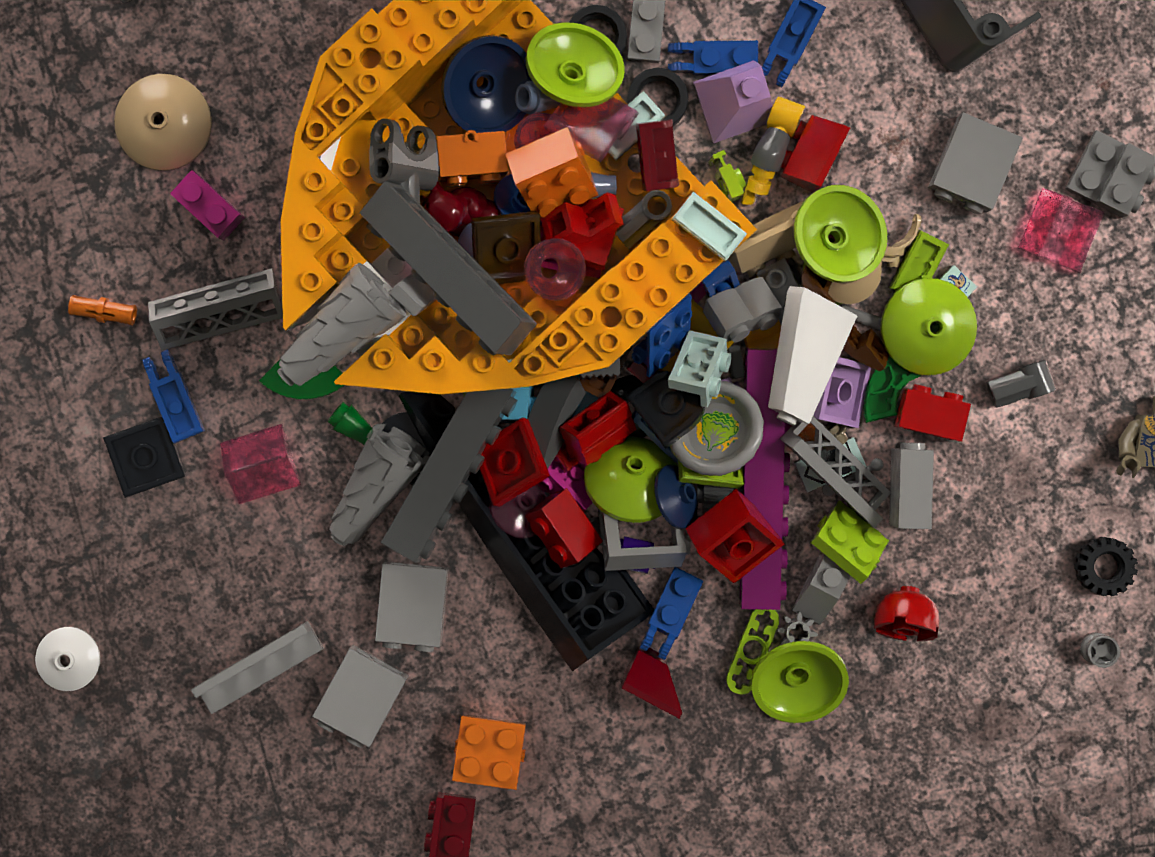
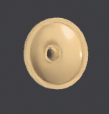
(180, 135)

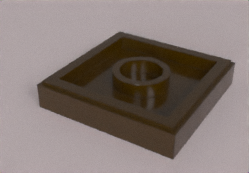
(504, 242)

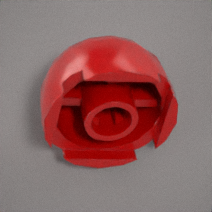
(907, 614)

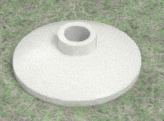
(83, 659)

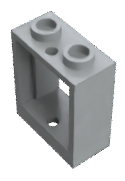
(643, 557)

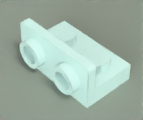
(700, 366)

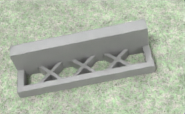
(213, 303)
(832, 478)
(258, 667)

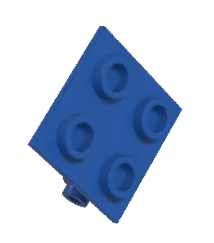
(665, 338)

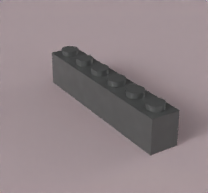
(447, 269)
(446, 472)

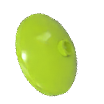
(575, 64)
(857, 231)
(908, 322)
(625, 491)
(800, 693)

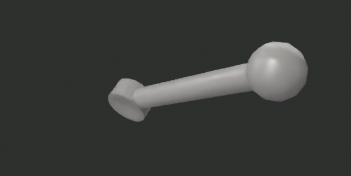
(876, 464)

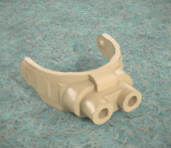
(894, 252)

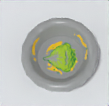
(724, 436)

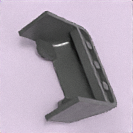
(955, 34)

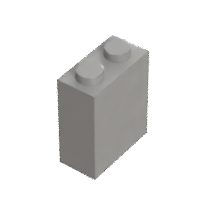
(974, 163)
(911, 486)
(411, 605)
(360, 697)

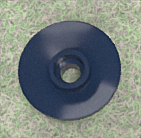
(674, 498)

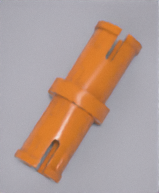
(102, 310)

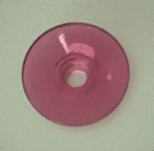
(512, 514)

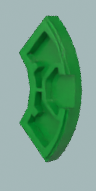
(316, 387)
(884, 391)

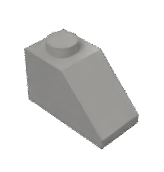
(821, 589)

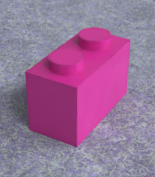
(207, 205)

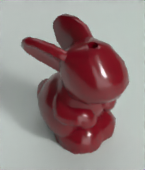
(456, 208)

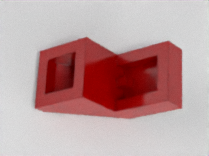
(583, 223)

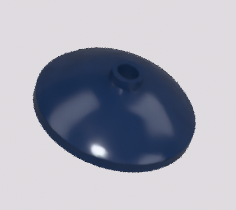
(493, 103)

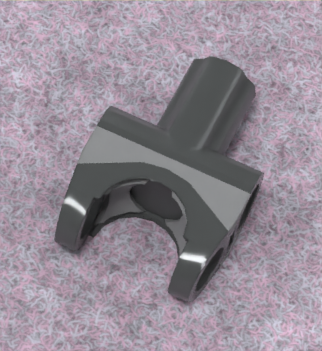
(404, 161)

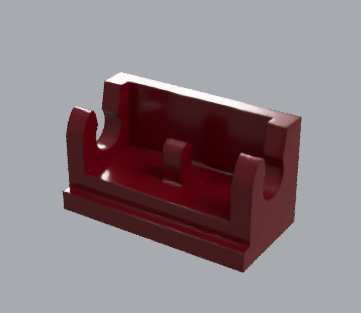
(657, 155)

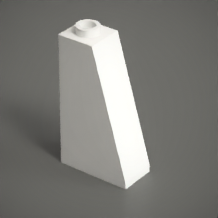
(806, 353)

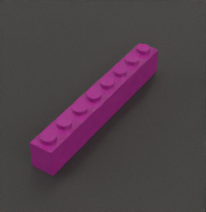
(765, 485)

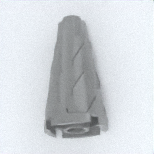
(343, 325)
(379, 475)

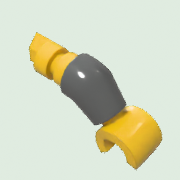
(772, 147)

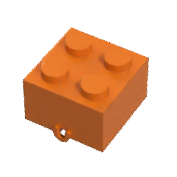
(472, 158)
(552, 172)
(489, 752)

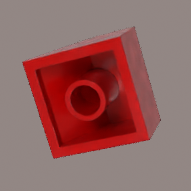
(813, 153)
(734, 536)

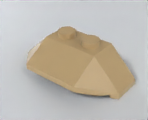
(770, 241)

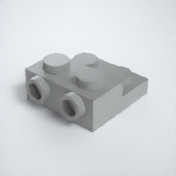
(1112, 174)

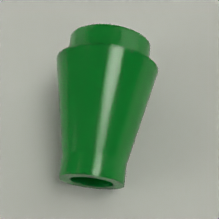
(350, 423)

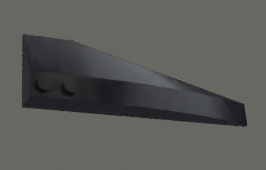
(574, 605)

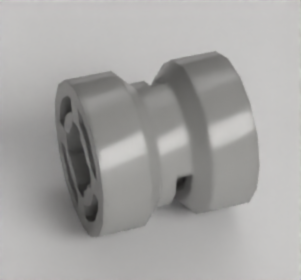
(1106, 650)

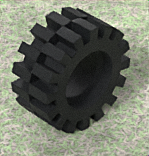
(1124, 572)

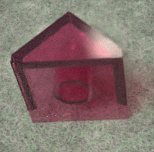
(259, 464)

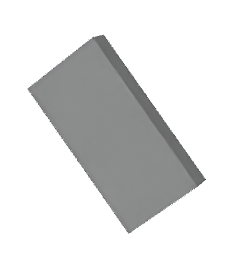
(413, 295)

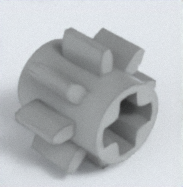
(791, 624)

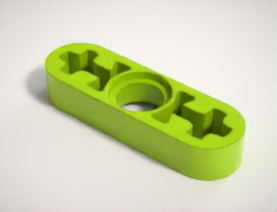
(735, 668)

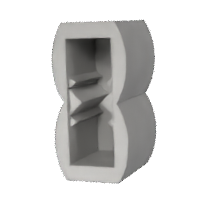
(742, 310)

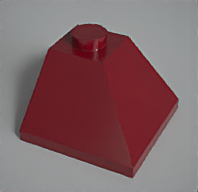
(651, 681)

